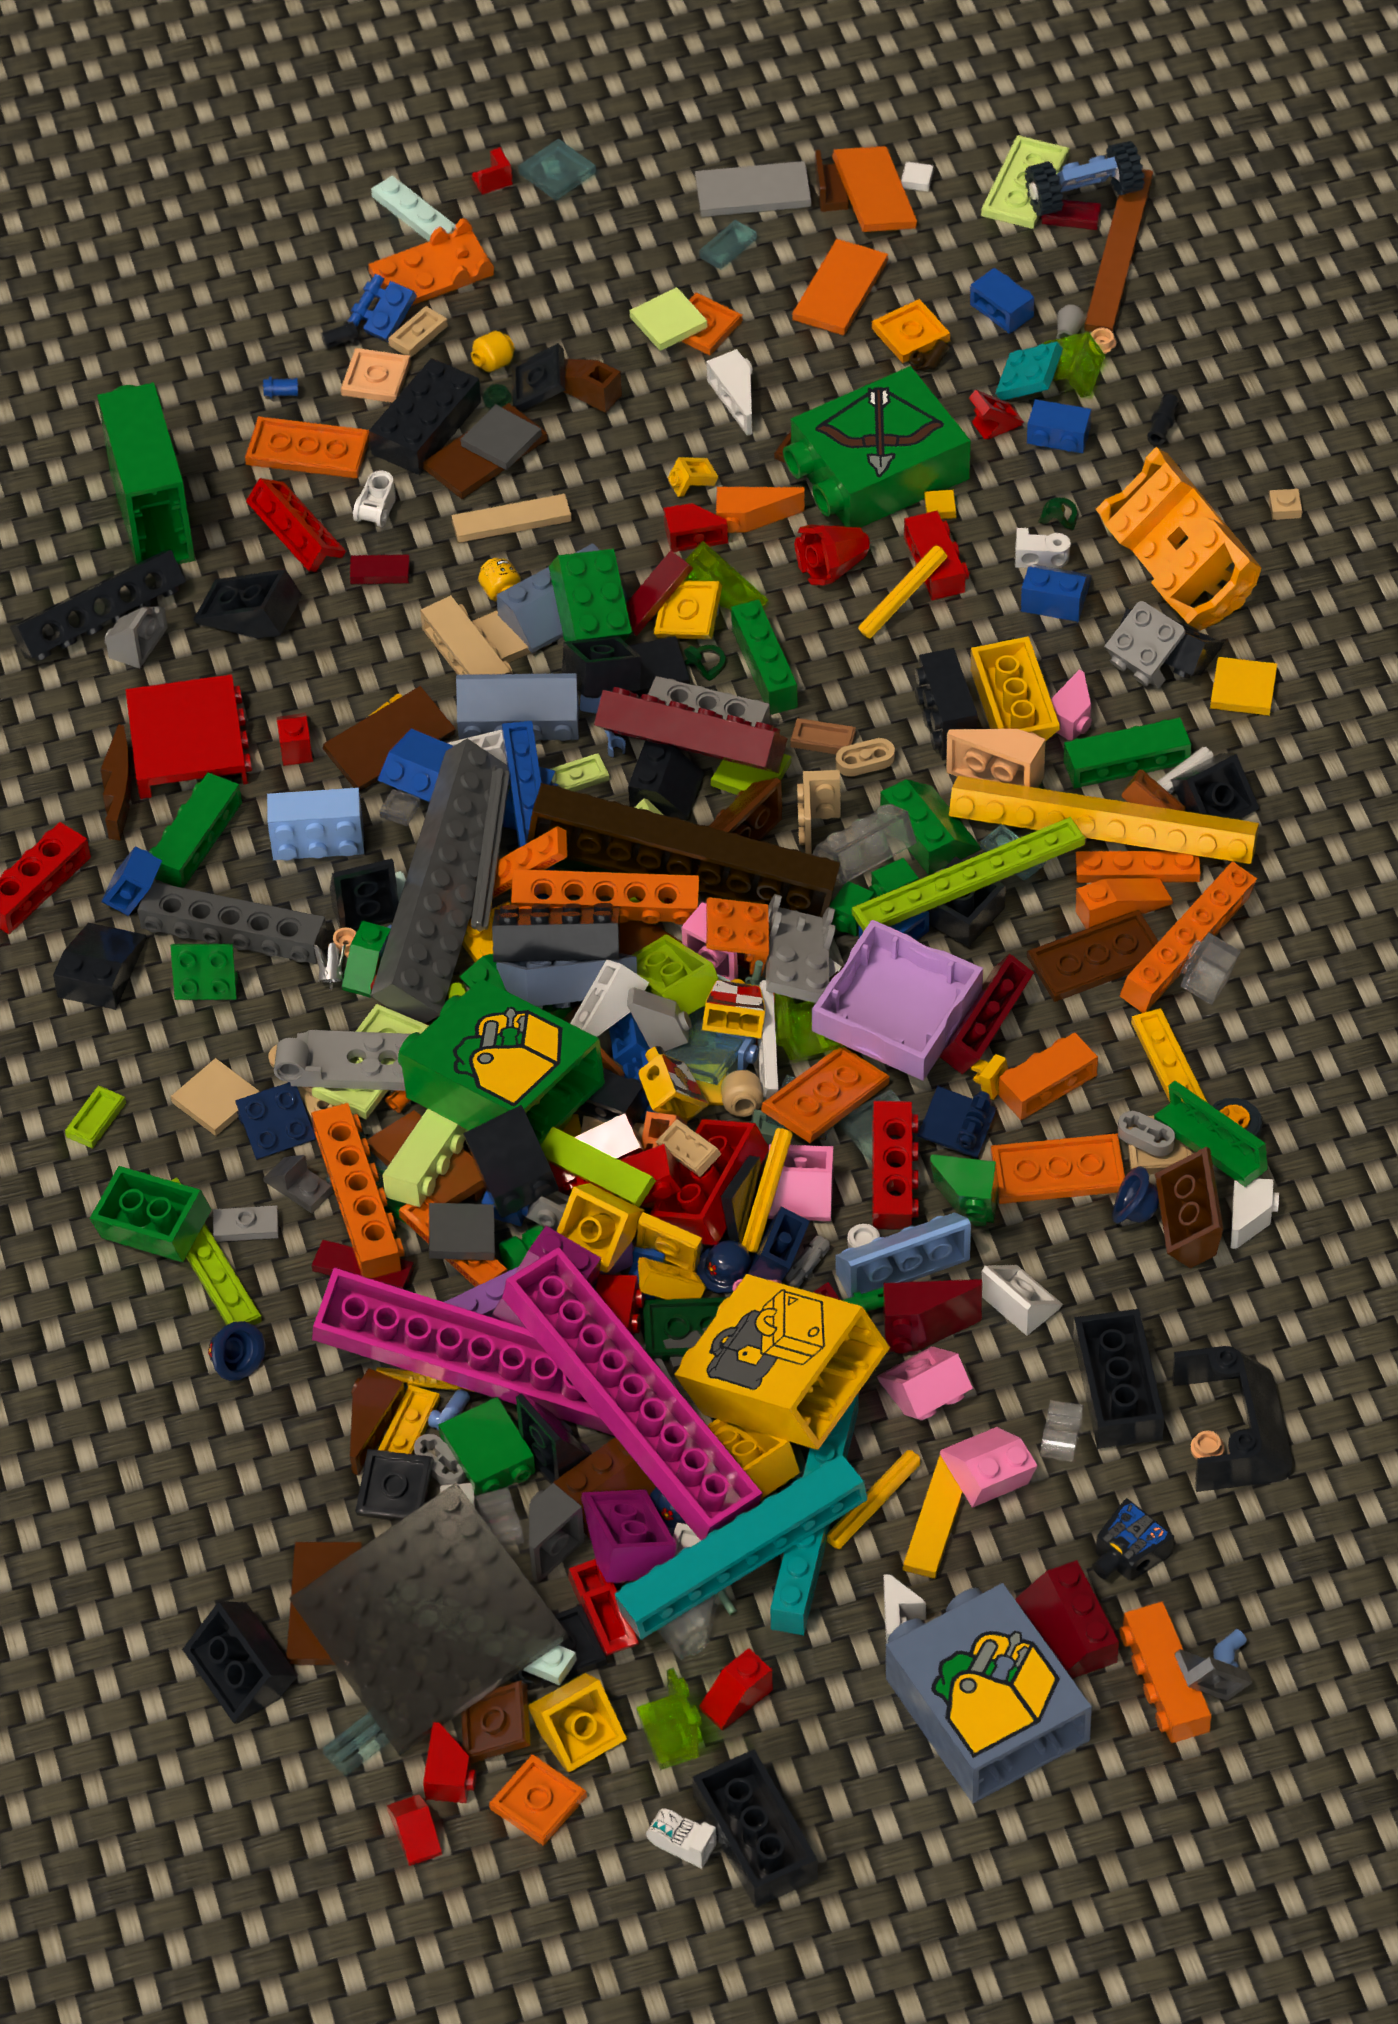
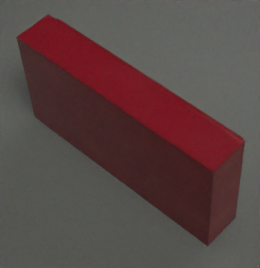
(1075, 215)
(379, 569)

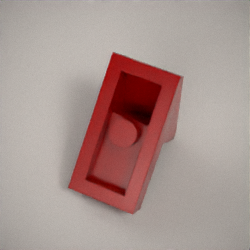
(993, 415)

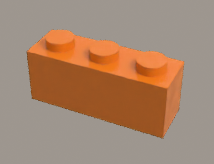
(1047, 1075)

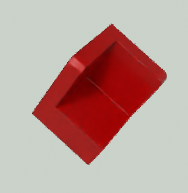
(496, 176)

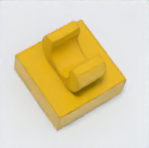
(989, 1074)

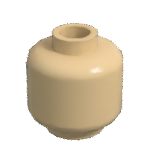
(741, 1093)

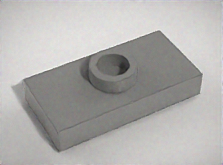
(245, 1223)

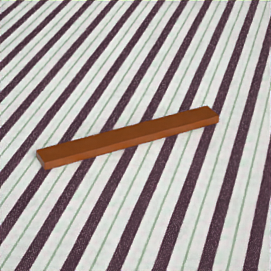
(1117, 257)

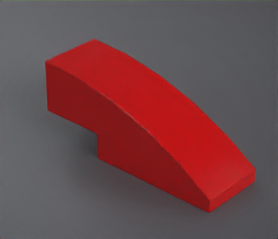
(601, 1607)

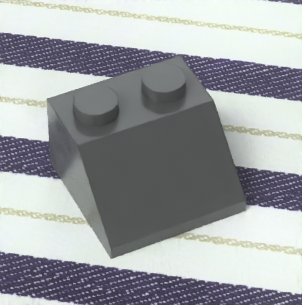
(553, 1530)

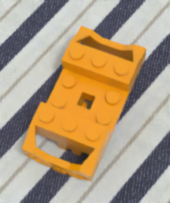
(1151, 522)

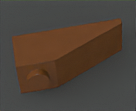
(373, 1408)

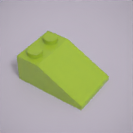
(676, 973)

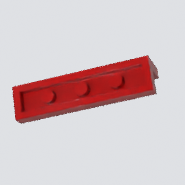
(293, 523)

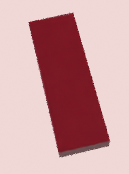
(656, 590)
(340, 1256)

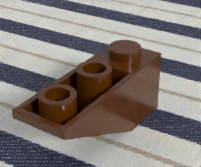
(593, 382)

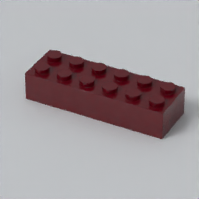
(691, 731)

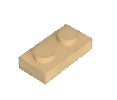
(418, 332)

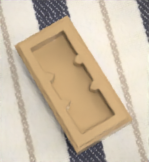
(689, 1147)

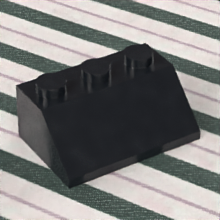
(1192, 653)
(239, 1660)

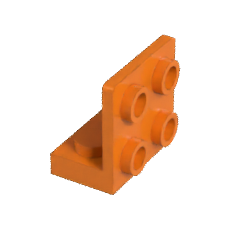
(738, 929)

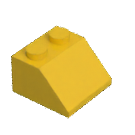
(599, 1223)
(577, 1721)

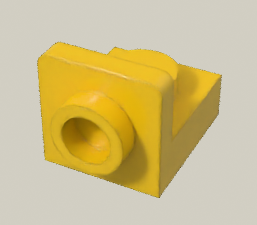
(689, 472)

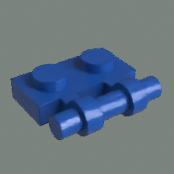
(389, 311)

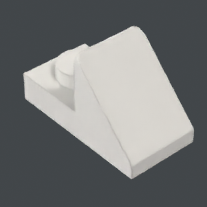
(900, 1604)

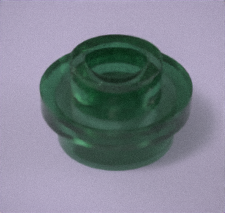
(497, 395)

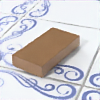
(821, 736)

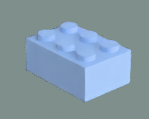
(315, 824)

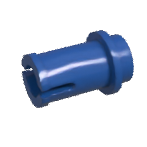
(280, 387)

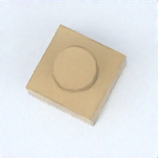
(1285, 504)

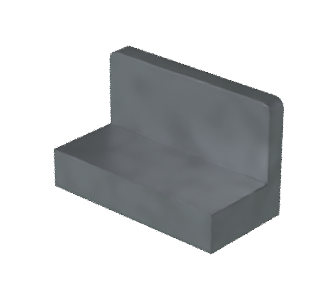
(1212, 1675)

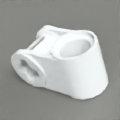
(375, 499)

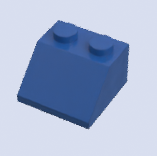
(1054, 592)
(414, 764)

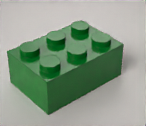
(589, 595)
(150, 1213)

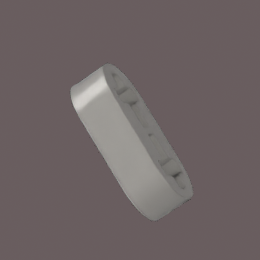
(1146, 1133)
(443, 1457)

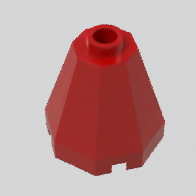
(829, 551)

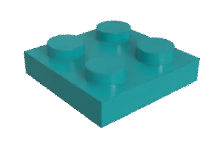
(1029, 371)

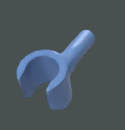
(615, 741)

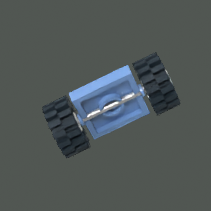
(1120, 163)

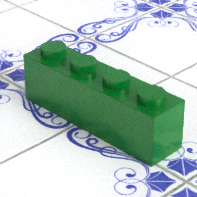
(764, 656)
(1125, 752)
(196, 829)

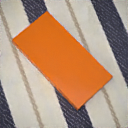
(874, 189)
(840, 287)
(307, 447)
(825, 1094)
(1058, 1168)

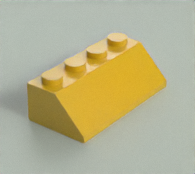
(1013, 687)

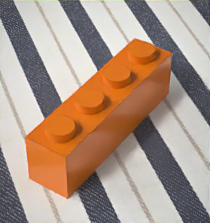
(1154, 1641)

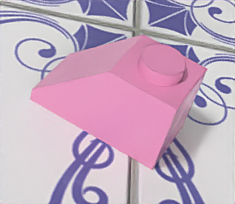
(1073, 707)

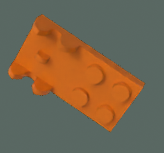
(437, 265)

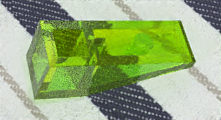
(711, 567)

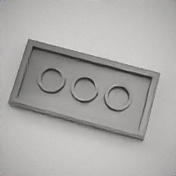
(752, 189)

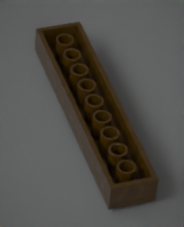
(650, 843)

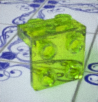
(795, 1029)

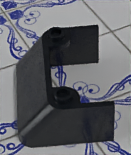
(1255, 1453)

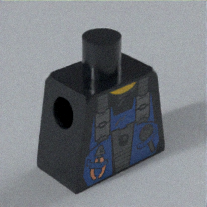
(1131, 1543)

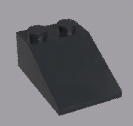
(250, 604)
(365, 894)
(98, 965)
(511, 1161)
(549, 1439)

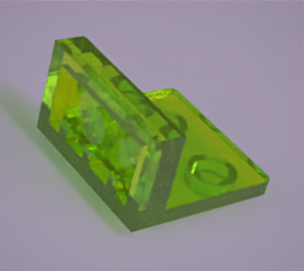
(1079, 362)
(672, 1724)

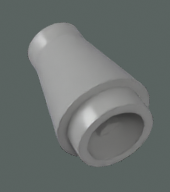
(1069, 321)

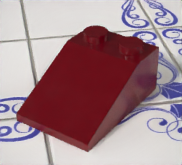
(928, 1311)

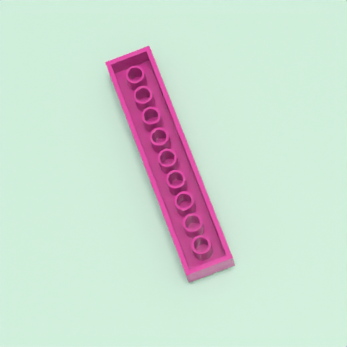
(446, 1345)
(630, 1394)

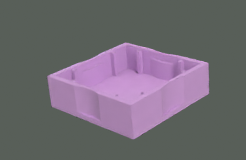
(897, 1000)

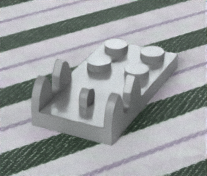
(798, 952)

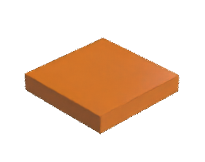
(721, 324)
(537, 1799)

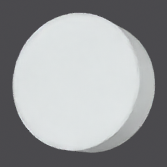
(861, 1235)

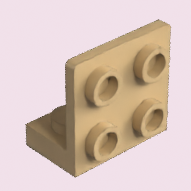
(821, 800)

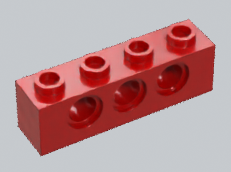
(40, 874)
(887, 1120)

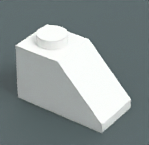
(1252, 1209)

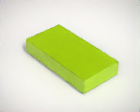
(95, 1116)

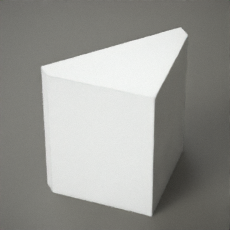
(1018, 1296)

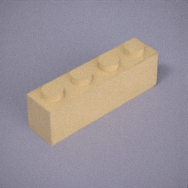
(460, 639)

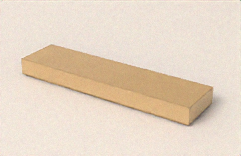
(511, 518)

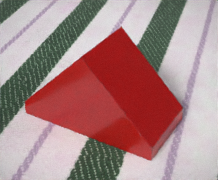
(415, 1829)

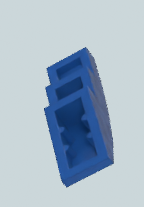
(629, 1049)

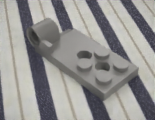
(323, 1059)

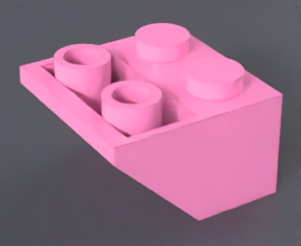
(806, 1183)

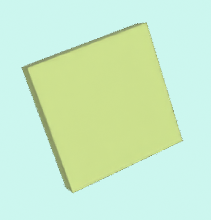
(668, 319)

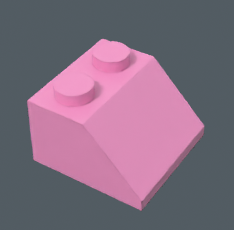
(695, 938)
(926, 1382)
(989, 1465)

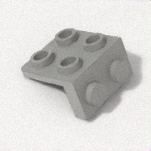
(1144, 643)

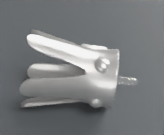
(333, 971)

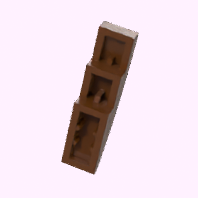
(117, 784)

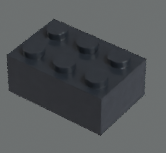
(944, 696)

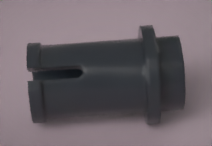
(339, 335)

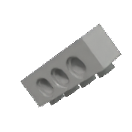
(709, 699)

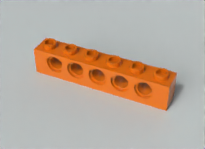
(618, 886)
(1168, 956)
(357, 1191)

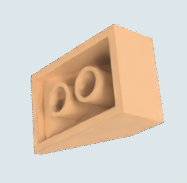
(997, 755)

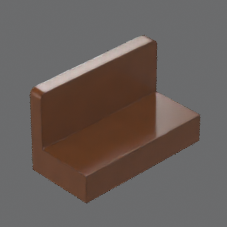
(829, 186)

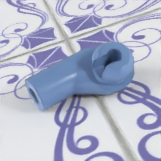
(453, 1408)
(1225, 1649)

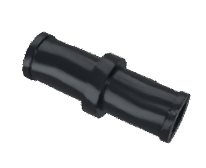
(1163, 419)

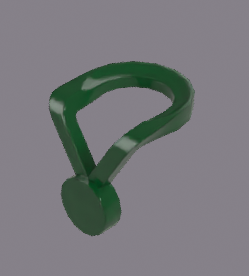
(1056, 510)
(694, 656)

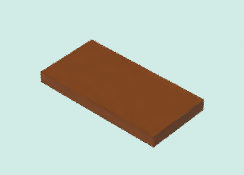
(453, 1187)

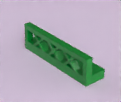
(1203, 1126)

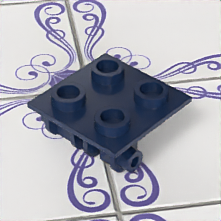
(275, 1120)
(958, 1121)

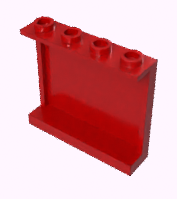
(187, 731)

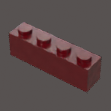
(987, 1013)

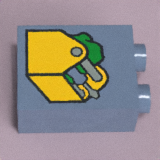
(986, 1690)

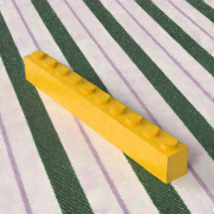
(1105, 819)

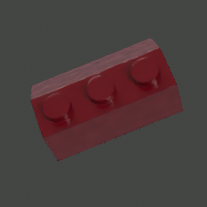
(1070, 1619)

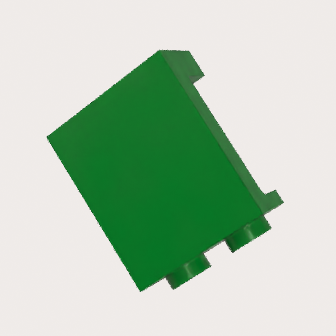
(488, 1447)

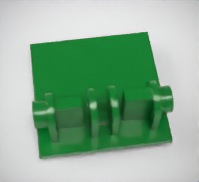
(203, 972)

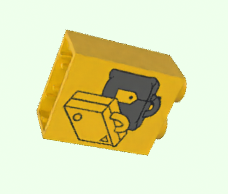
(782, 1361)

